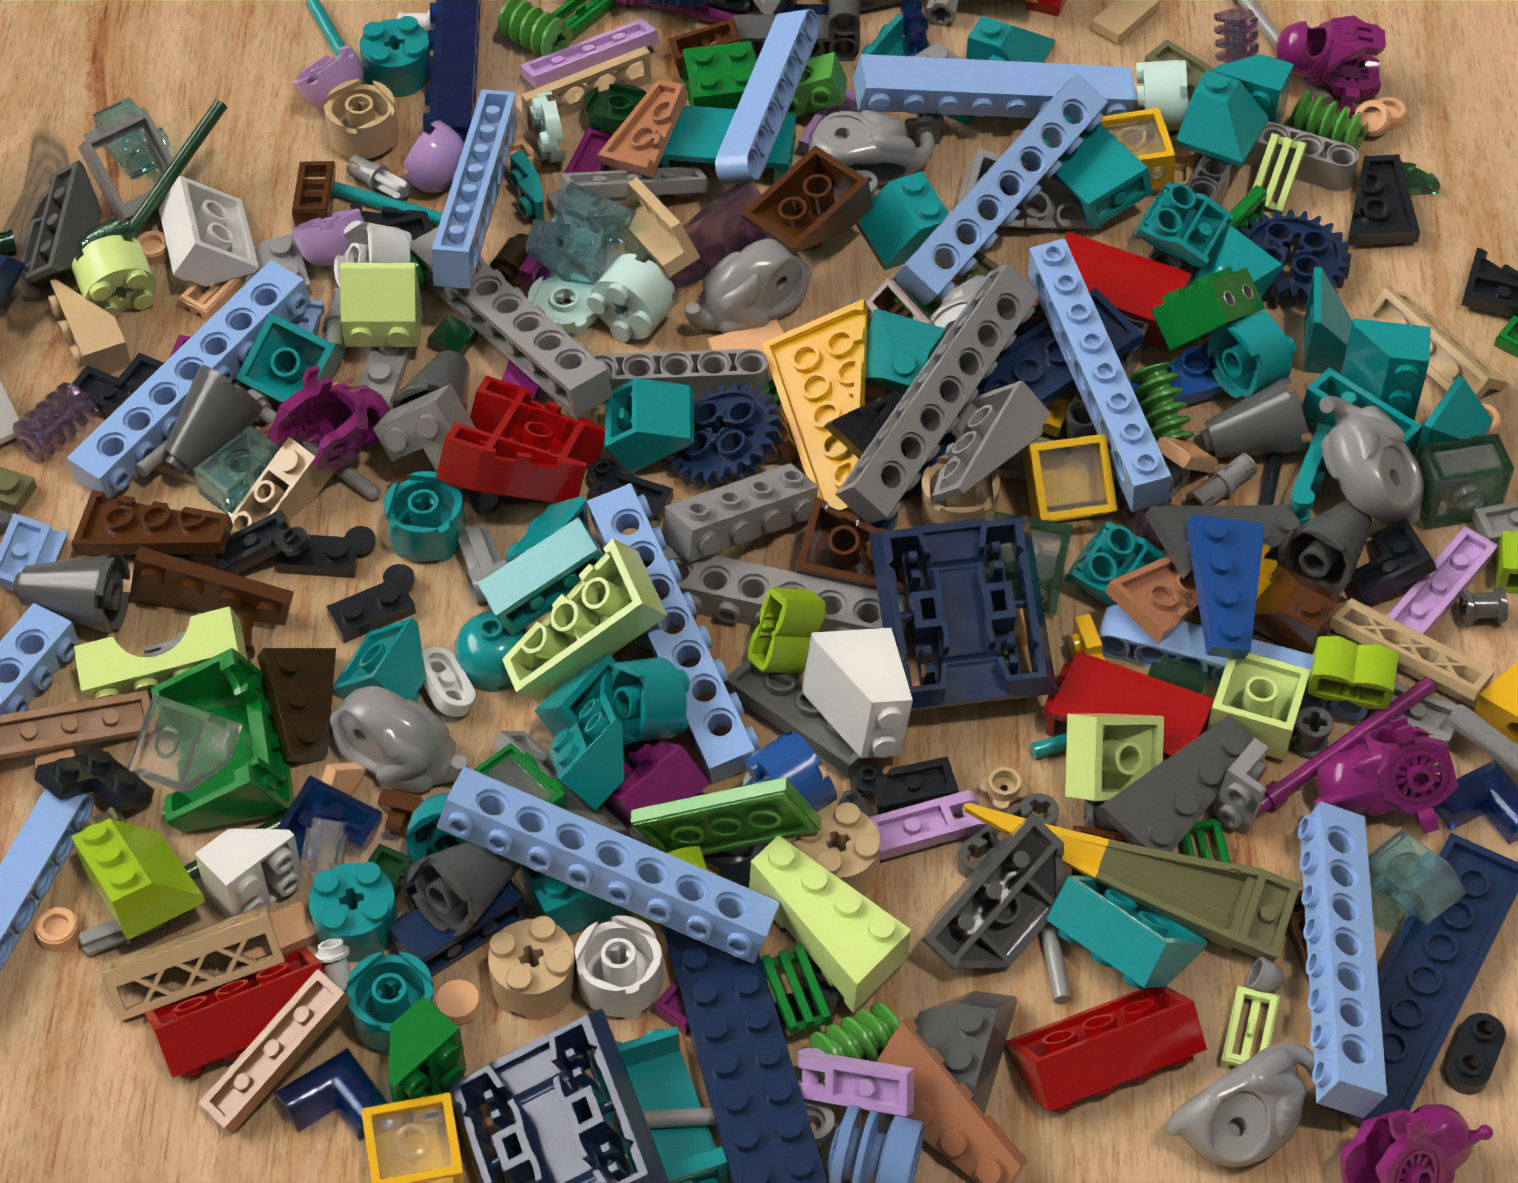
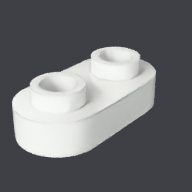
(447, 682)

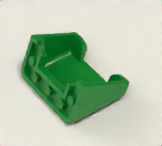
(257, 778)

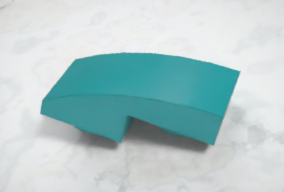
(529, 188)

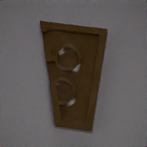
(300, 698)

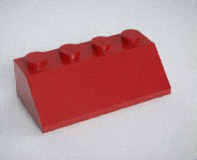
(227, 1016)
(1107, 1046)

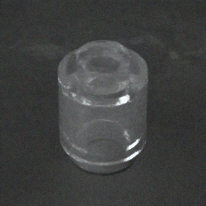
(323, 846)

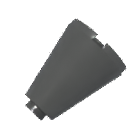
(444, 369)
(208, 419)
(1258, 425)
(1327, 546)
(79, 590)
(459, 884)

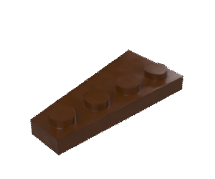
(124, 526)
(193, 587)

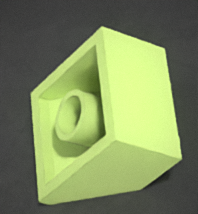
(380, 305)
(1261, 699)
(1110, 752)

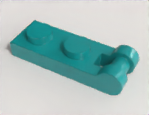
(1310, 476)

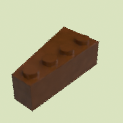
(840, 548)

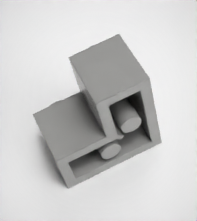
(422, 424)

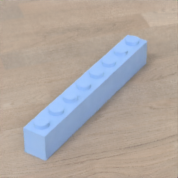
(980, 86)

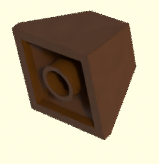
(1295, 610)

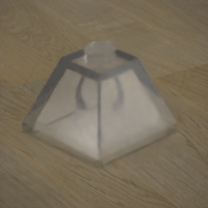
(182, 744)

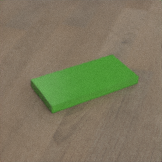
(728, 818)

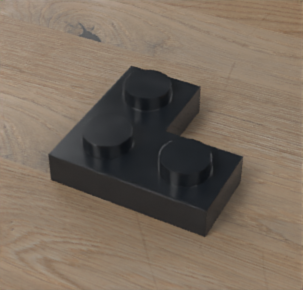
(110, 391)
(1401, 562)
(95, 773)

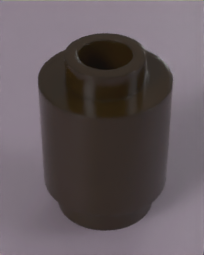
(511, 258)

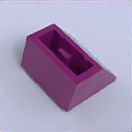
(655, 775)

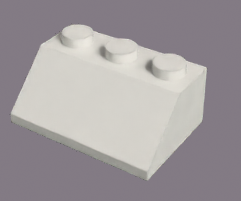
(206, 234)

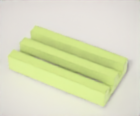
(1286, 143)
(1257, 997)

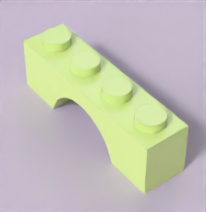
(110, 671)

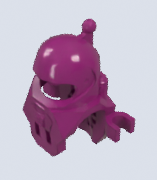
(1335, 56)
(332, 417)
(1390, 774)
(1410, 1146)

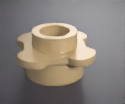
(1003, 778)

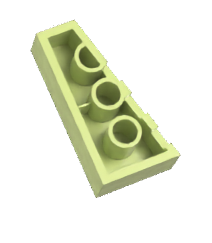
(595, 618)
(838, 926)

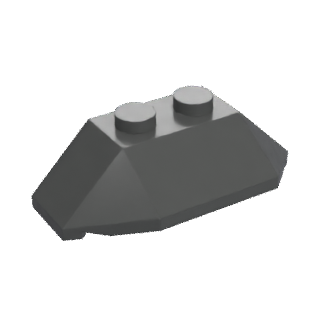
(58, 224)
(1001, 901)
(970, 1038)

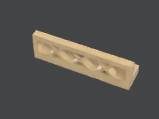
(570, 92)
(660, 232)
(1447, 353)
(1418, 653)
(186, 948)

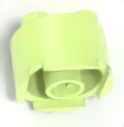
(115, 275)

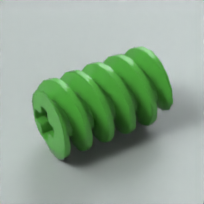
(533, 28)
(1325, 122)
(1160, 402)
(858, 1036)

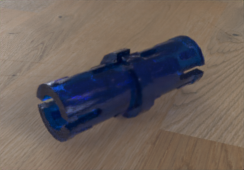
(914, 26)

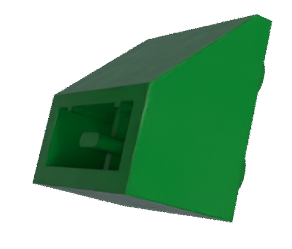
(424, 1053)

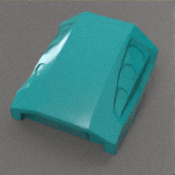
(1183, 223)
(1108, 556)

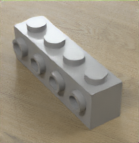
(739, 512)

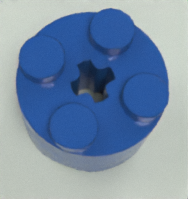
(796, 760)

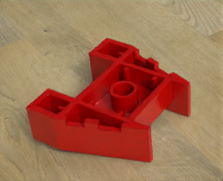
(519, 446)

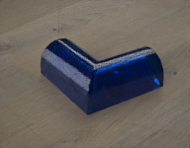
(1480, 792)
(326, 802)
(332, 1085)

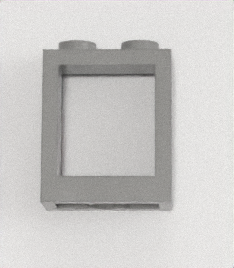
(100, 137)

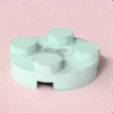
(546, 116)
(573, 316)

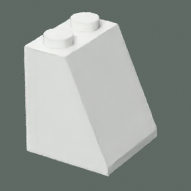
(860, 688)

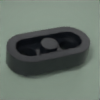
(1476, 1050)

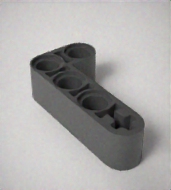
(837, 31)

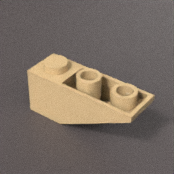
(90, 328)
(285, 484)

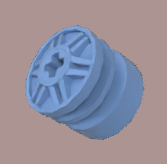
(873, 1156)

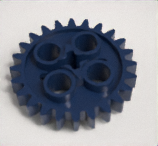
(1315, 249)
(730, 436)

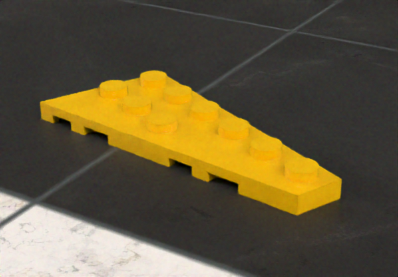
(819, 378)

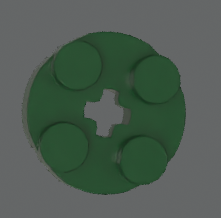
(612, 106)

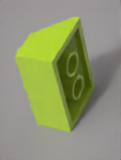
(135, 875)

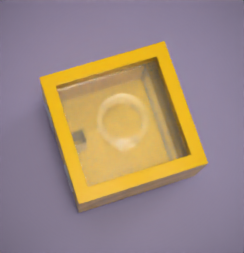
(1148, 139)
(1069, 478)
(413, 1141)

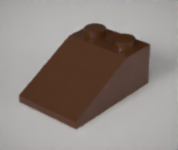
(811, 202)

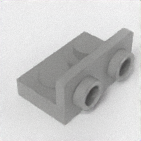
(1241, 791)

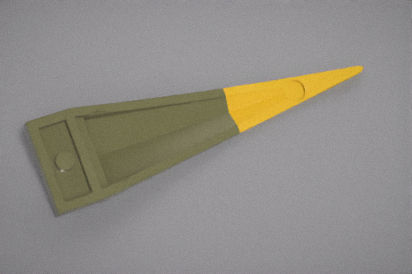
(1213, 898)

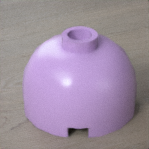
(325, 74)
(434, 159)
(324, 238)

